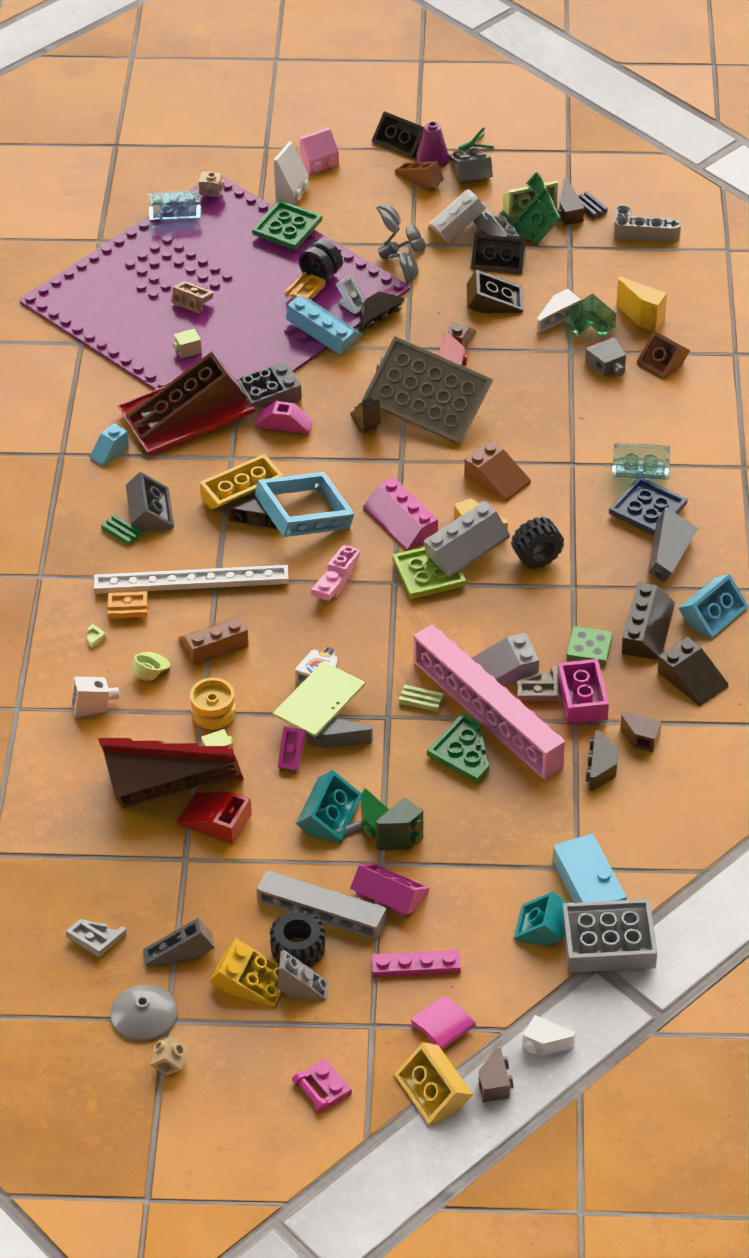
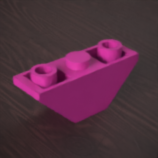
(284, 417)

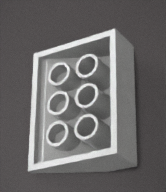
(609, 935)

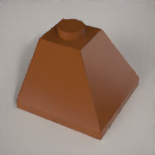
(662, 355)

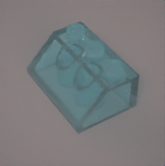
(174, 204)
(641, 461)

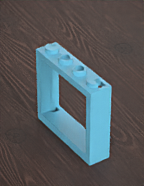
(339, 519)

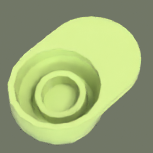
(149, 665)

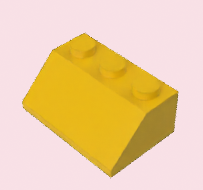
(433, 1083)

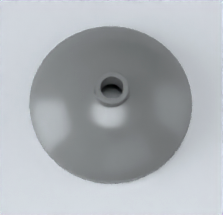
(144, 1021)

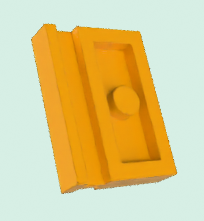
(305, 286)
(127, 605)

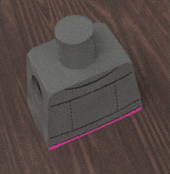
(606, 357)

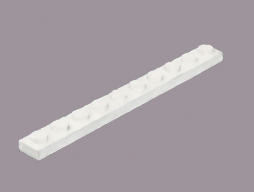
(191, 579)

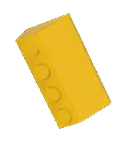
(237, 481)

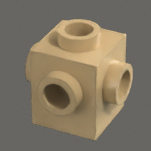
(211, 184)
(168, 1055)

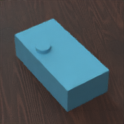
(586, 871)

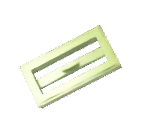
(421, 695)

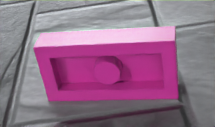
(291, 748)

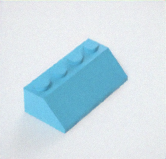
(322, 325)

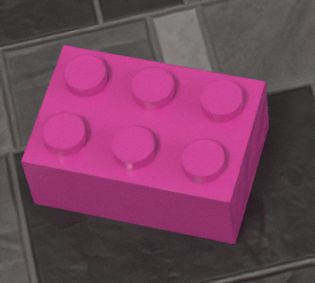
(582, 691)

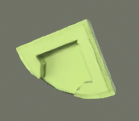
(95, 636)

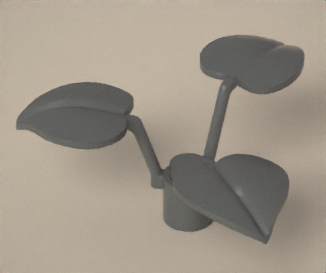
(389, 249)

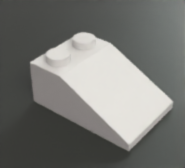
(290, 175)

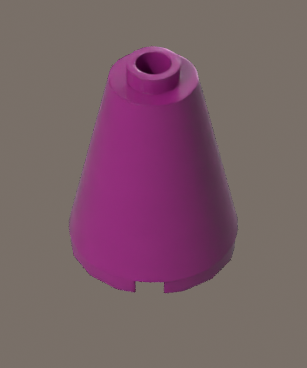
(432, 145)

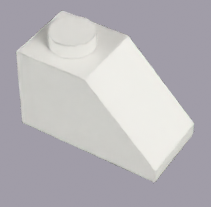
(547, 1037)

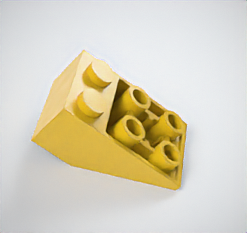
(247, 974)

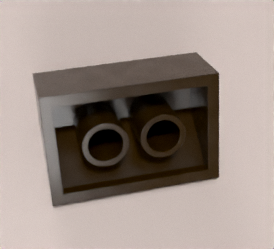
(398, 134)
(498, 253)

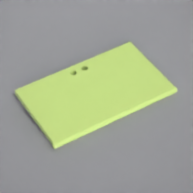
(317, 698)

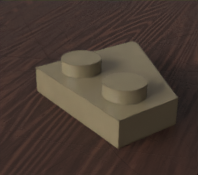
(539, 687)

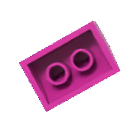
(388, 888)

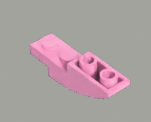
(337, 573)

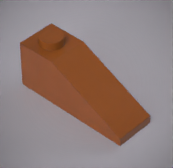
(421, 173)

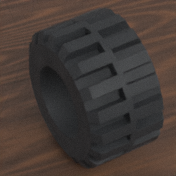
(537, 542)
(298, 926)

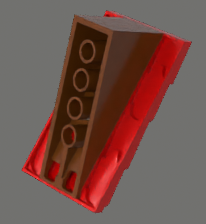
(187, 407)
(158, 768)

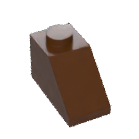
(461, 333)

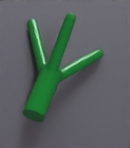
(471, 143)

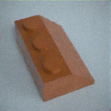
(215, 640)

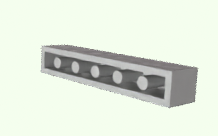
(328, 906)

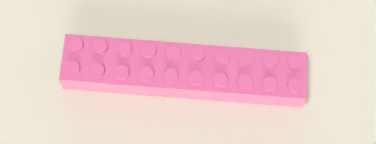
(489, 702)

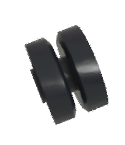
(321, 259)

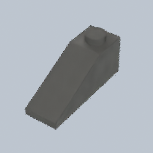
(342, 733)
(181, 945)

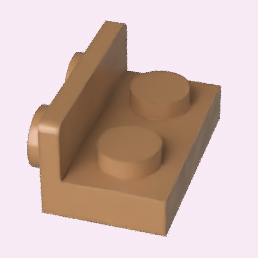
(190, 296)

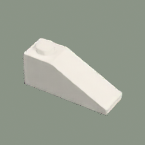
(556, 310)

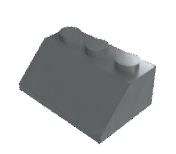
(149, 504)

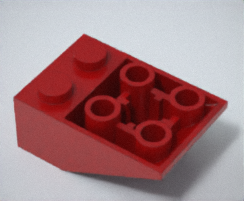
(217, 814)

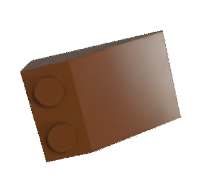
(495, 471)

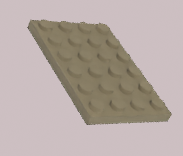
(428, 390)

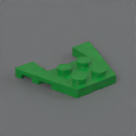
(538, 216)

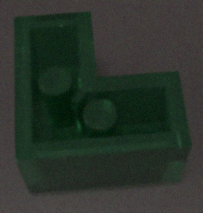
(591, 313)

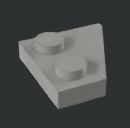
(94, 936)

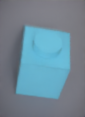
(110, 445)

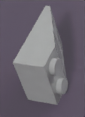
(509, 659)

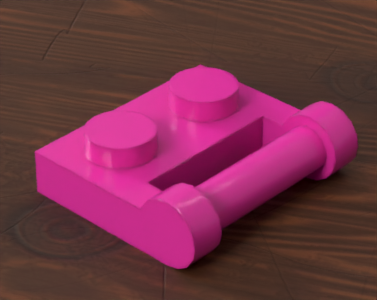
(327, 1081)

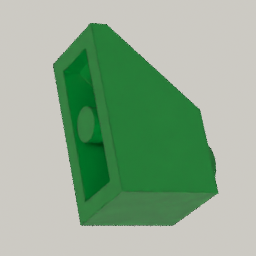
(371, 811)

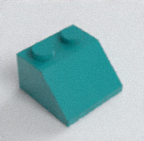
(541, 920)

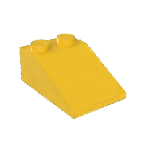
(641, 303)

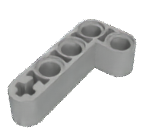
(645, 227)

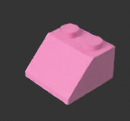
(319, 151)

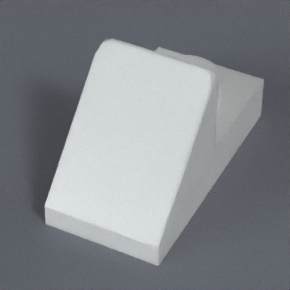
(351, 293)

